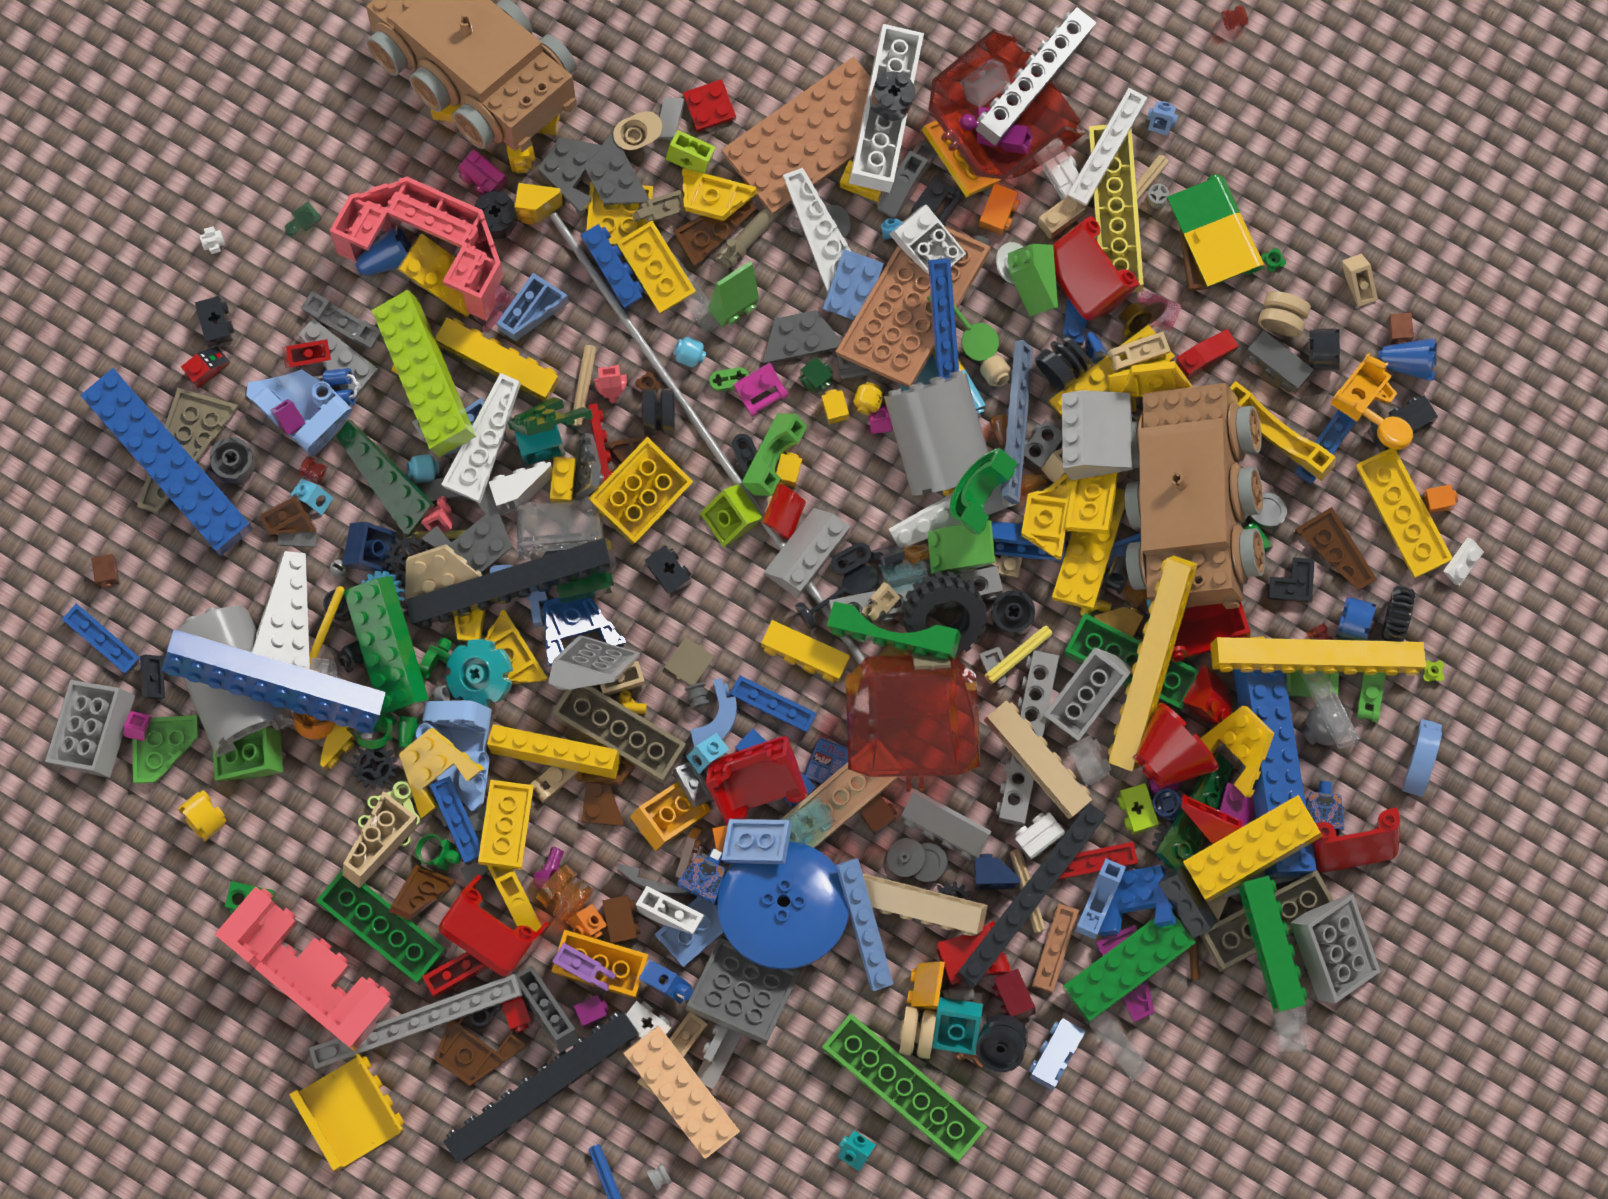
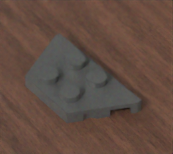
(614, 176)
(800, 337)

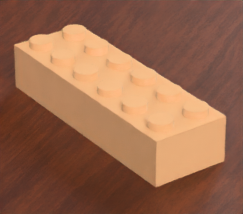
(681, 1092)

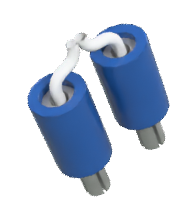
(341, 377)

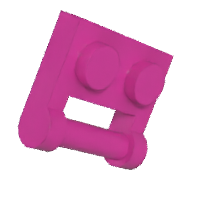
(755, 384)

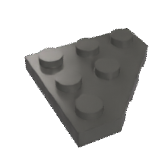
(587, 468)

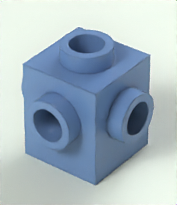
(1162, 117)

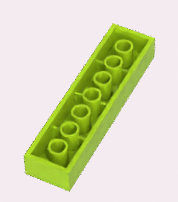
(423, 373)

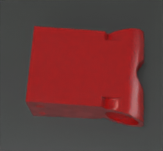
(958, 950)

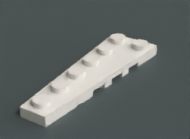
(819, 227)
(476, 457)
(938, 516)

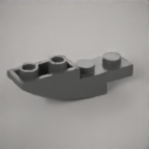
(906, 179)

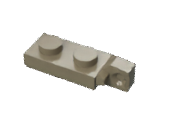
(660, 207)

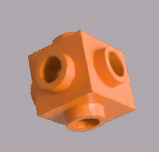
(588, 922)

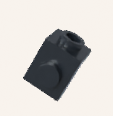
(350, 656)

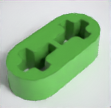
(724, 375)

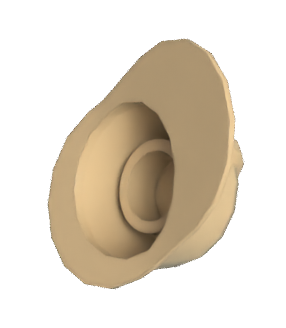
(637, 130)

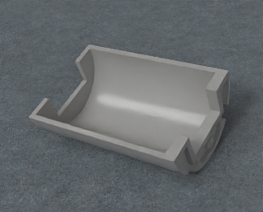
(223, 714)

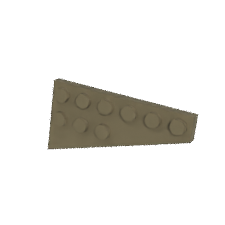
(195, 424)

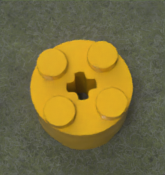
(202, 816)

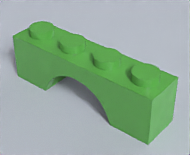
(783, 433)

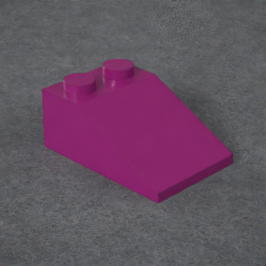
(1237, 805)

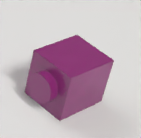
(1017, 139)
(288, 417)
(591, 1011)

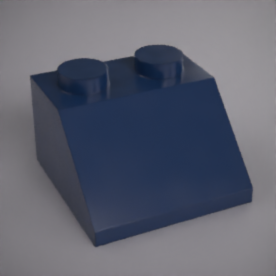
(368, 546)
(993, 874)

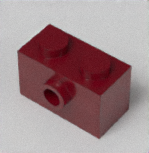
(1013, 995)

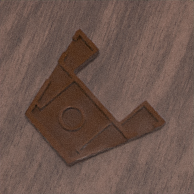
(469, 1056)

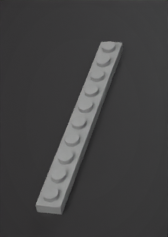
(421, 1020)

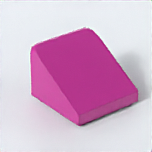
(880, 421)
(136, 725)

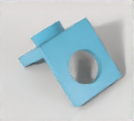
(309, 492)
(707, 751)

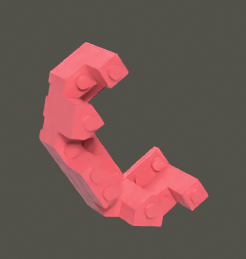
(477, 266)
(309, 980)

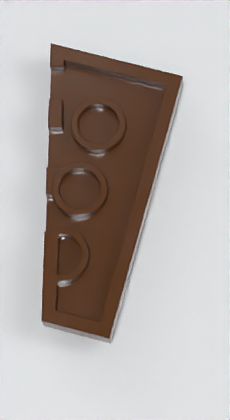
(705, 234)
(1336, 546)

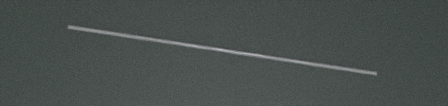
(685, 405)

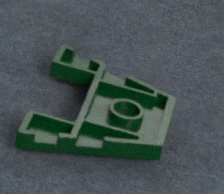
(543, 417)

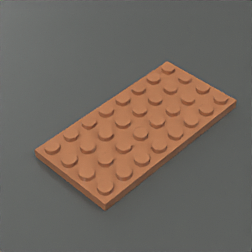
(808, 132)
(896, 322)

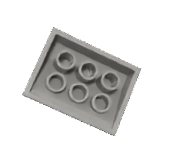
(1096, 433)
(589, 663)
(90, 728)
(1335, 948)

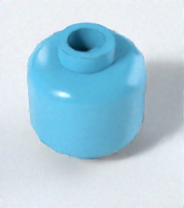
(689, 352)
(422, 468)

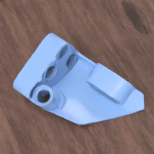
(321, 414)
(467, 727)

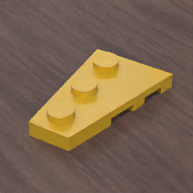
(470, 626)

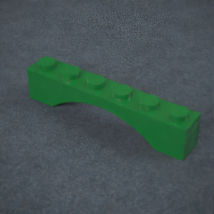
(935, 640)

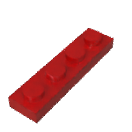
(600, 438)
(1093, 860)

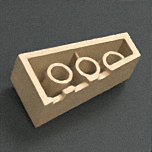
(379, 838)

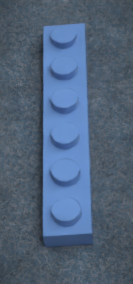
(864, 924)

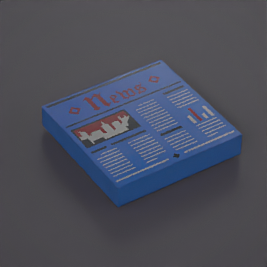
(826, 760)

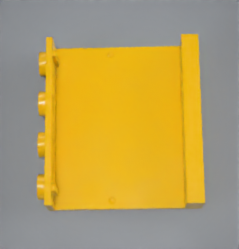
(348, 1112)

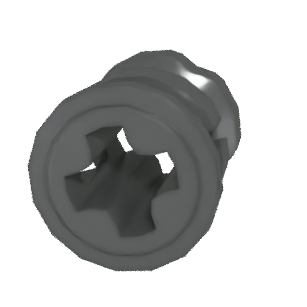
(697, 695)

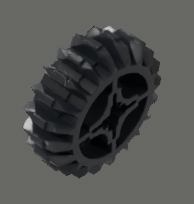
(1398, 614)

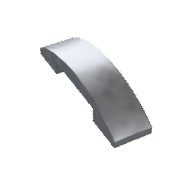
(341, 321)
(633, 874)

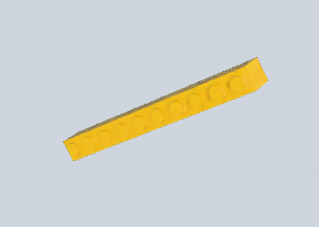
(1317, 655)
(1152, 660)

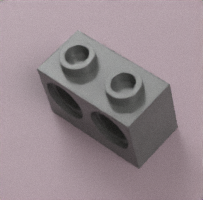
(1045, 447)

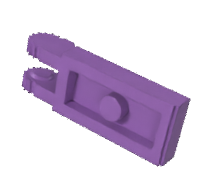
(581, 966)

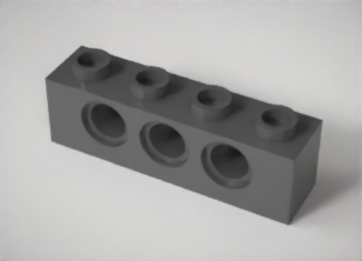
(546, 1009)

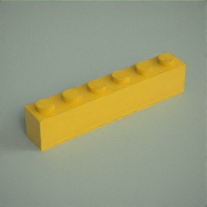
(496, 359)
(554, 751)

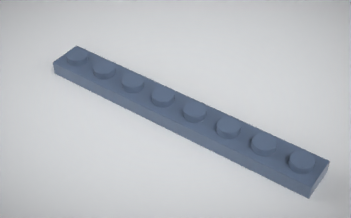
(1017, 418)

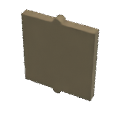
(689, 661)
(929, 662)

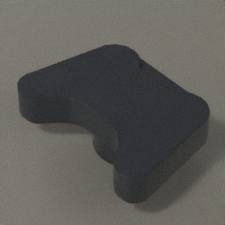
(889, 555)

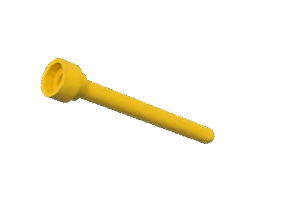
(326, 623)

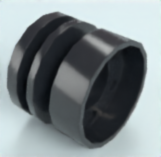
(1063, 362)

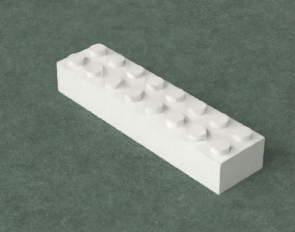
(878, 138)

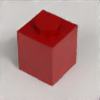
(517, 1015)

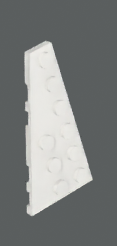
(285, 618)

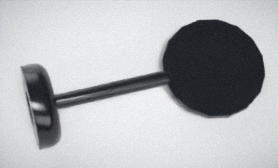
(853, 583)

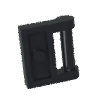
(936, 194)

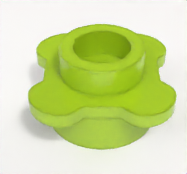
(1438, 675)

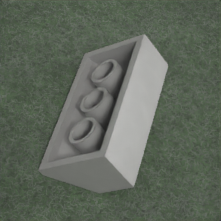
(807, 551)
(1088, 692)
(946, 825)

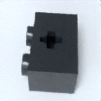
(214, 333)
(670, 582)

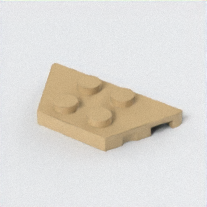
(436, 570)

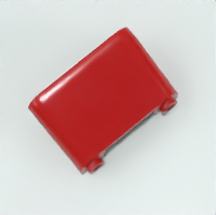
(1088, 273)
(1204, 624)
(755, 778)
(1357, 849)

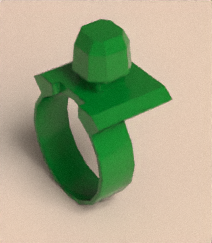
(433, 655)
(383, 724)
(447, 856)

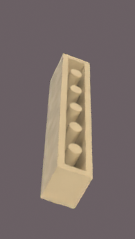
(1038, 759)
(925, 905)

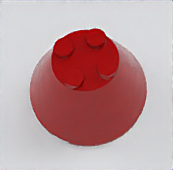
(1171, 751)

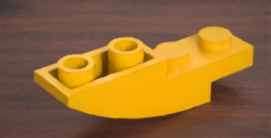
(336, 743)
(514, 897)

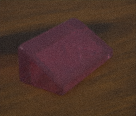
(503, 300)
(1172, 308)

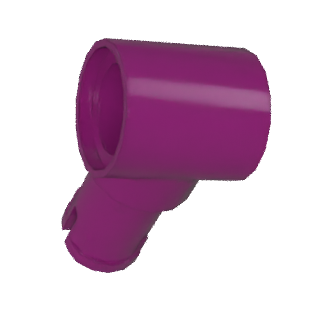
(549, 868)

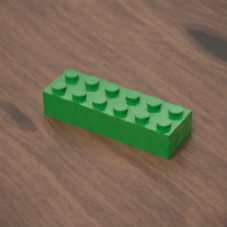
(1096, 634)
(386, 644)
(384, 931)
(1272, 944)
(1127, 967)

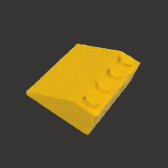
(640, 490)

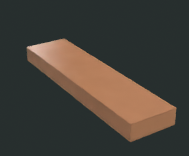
(1055, 948)

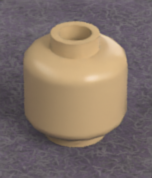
(995, 371)

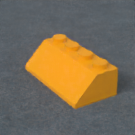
(621, 961)

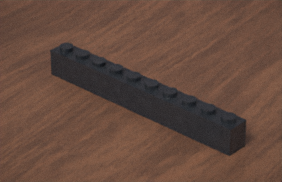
(511, 583)
(1030, 895)
(541, 1087)

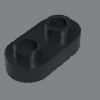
(745, 455)
(850, 558)

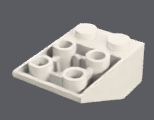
(926, 239)
(519, 487)

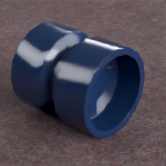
(1167, 804)

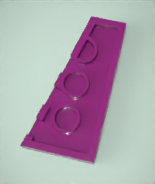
(1138, 1001)

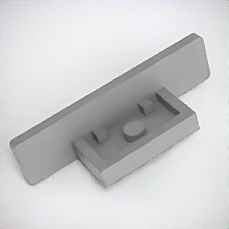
(717, 1055)

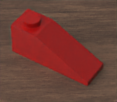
(1206, 353)
(1210, 821)

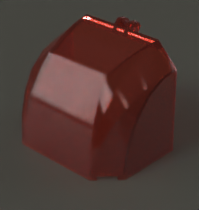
(1047, 117)
(911, 719)

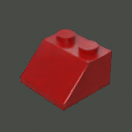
(1209, 697)

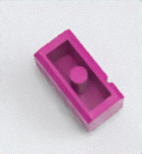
(481, 173)

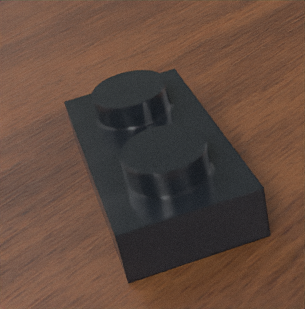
(152, 677)

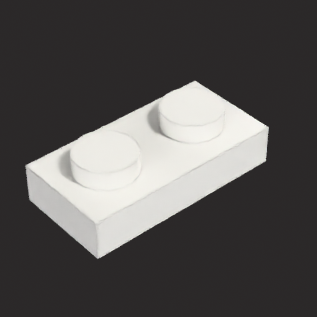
(1463, 561)

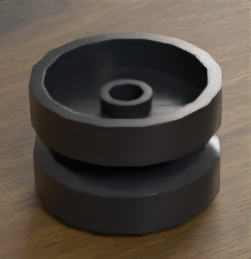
(658, 412)
(1002, 1043)

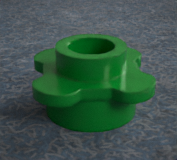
(1267, 258)

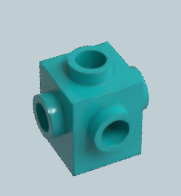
(855, 1150)

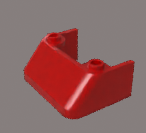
(485, 935)

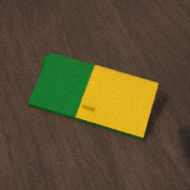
(1215, 231)

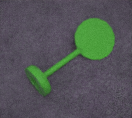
(978, 340)

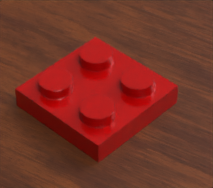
(709, 105)

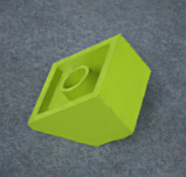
(731, 515)

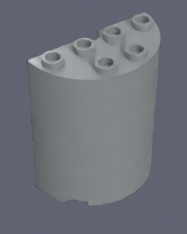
(936, 431)

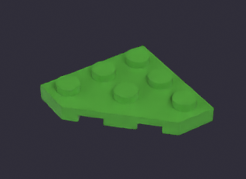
(163, 746)

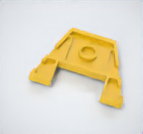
(1153, 378)
(1247, 739)
(427, 760)

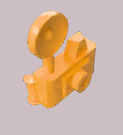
(1363, 387)

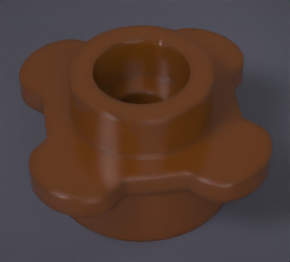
(647, 378)

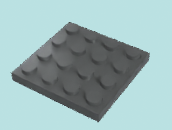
(741, 993)

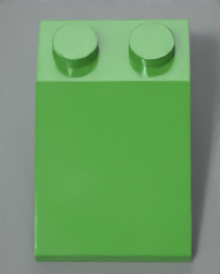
(1034, 277)
(734, 296)
(960, 550)
(254, 757)

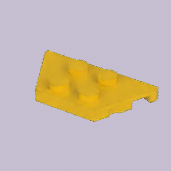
(714, 195)
(1046, 518)
(523, 662)

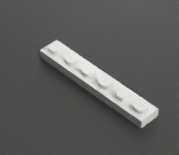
(1107, 147)

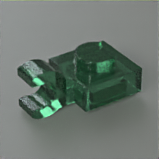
(303, 217)

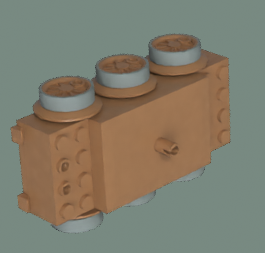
(476, 59)
(1195, 492)

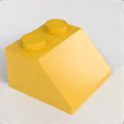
(536, 202)

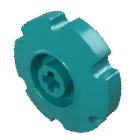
(479, 672)

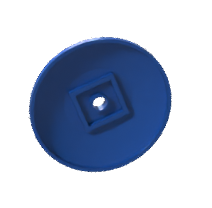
(790, 934)

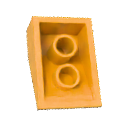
(667, 816)
(926, 986)

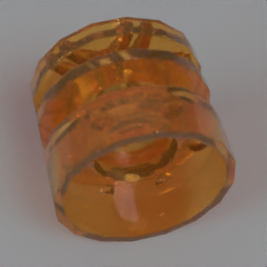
(564, 893)

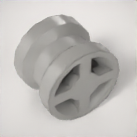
(1158, 191)
(659, 1177)

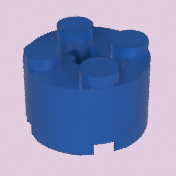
(1355, 620)

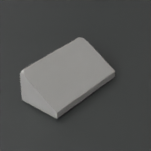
(671, 117)

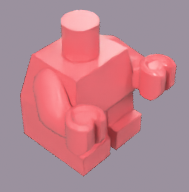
(610, 382)
(439, 516)

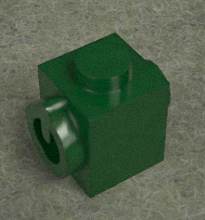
(816, 376)

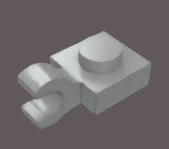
(990, 660)

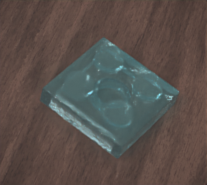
(903, 573)

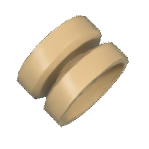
(1284, 314)
(917, 1032)

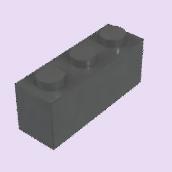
(1279, 362)

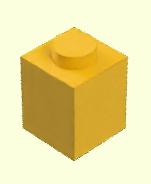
(835, 406)
(789, 469)

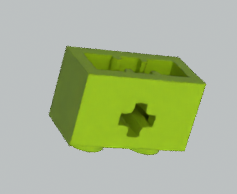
(690, 152)
(1140, 797)

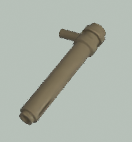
(737, 247)

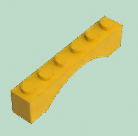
(1301, 450)

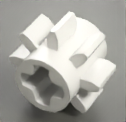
(212, 240)

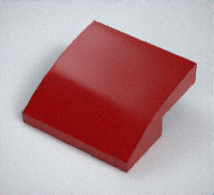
(784, 511)

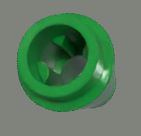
(407, 730)

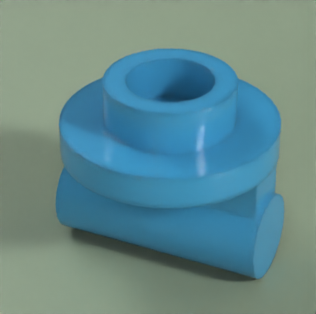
(888, 226)

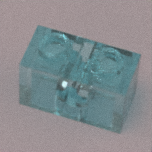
(815, 810)

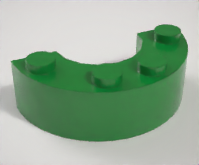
(977, 485)

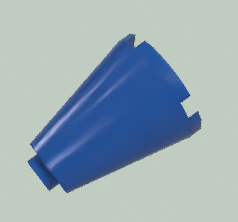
(384, 253)
(1411, 358)

